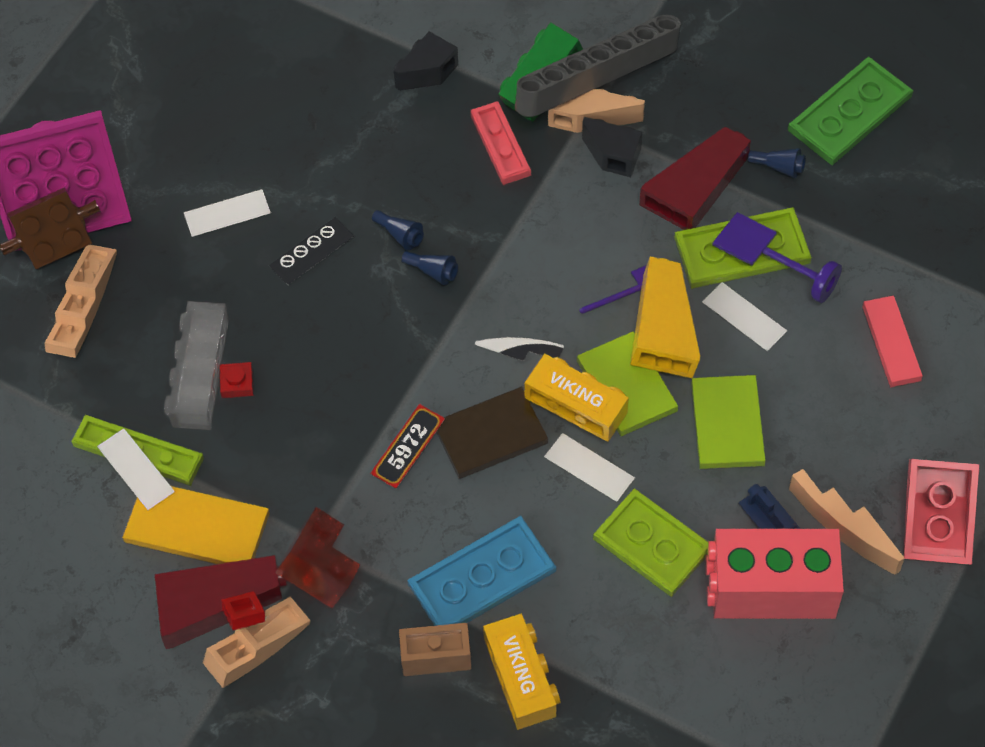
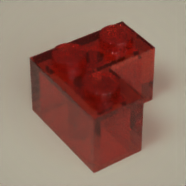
(315, 564)

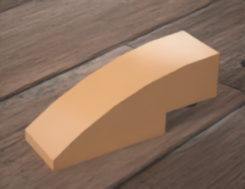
(255, 644)

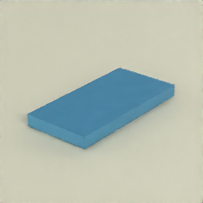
(482, 574)

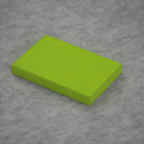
(645, 388)
(728, 422)
(652, 542)

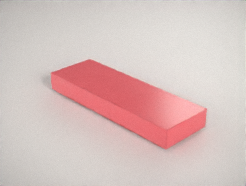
(500, 143)
(892, 341)

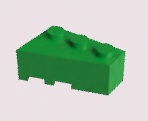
(549, 46)

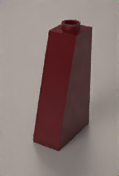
(696, 180)
(192, 597)

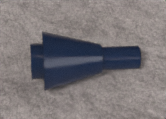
(785, 161)
(406, 232)
(439, 267)

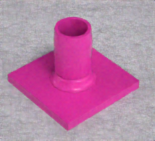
(61, 155)

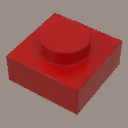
(236, 380)
(243, 610)

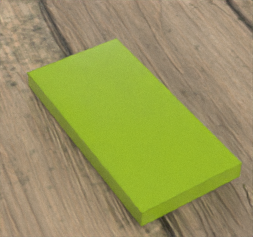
(711, 265)

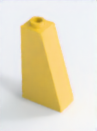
(664, 324)

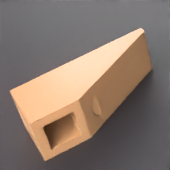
(596, 105)

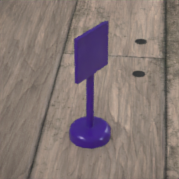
(750, 239)

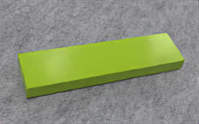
(169, 459)

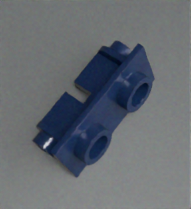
(766, 510)

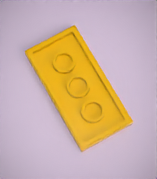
(198, 527)

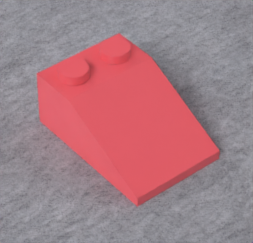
(940, 511)

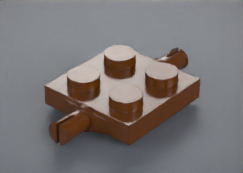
(49, 228)

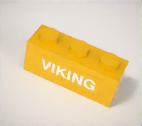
(576, 397)
(521, 671)

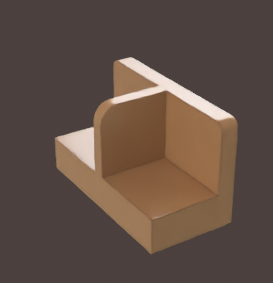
(435, 649)

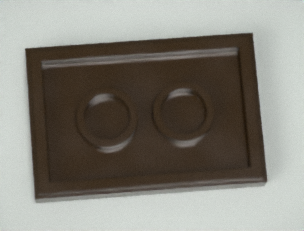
(491, 432)

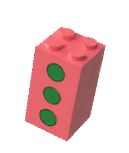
(775, 573)

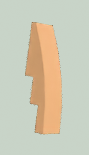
(82, 299)
(856, 529)

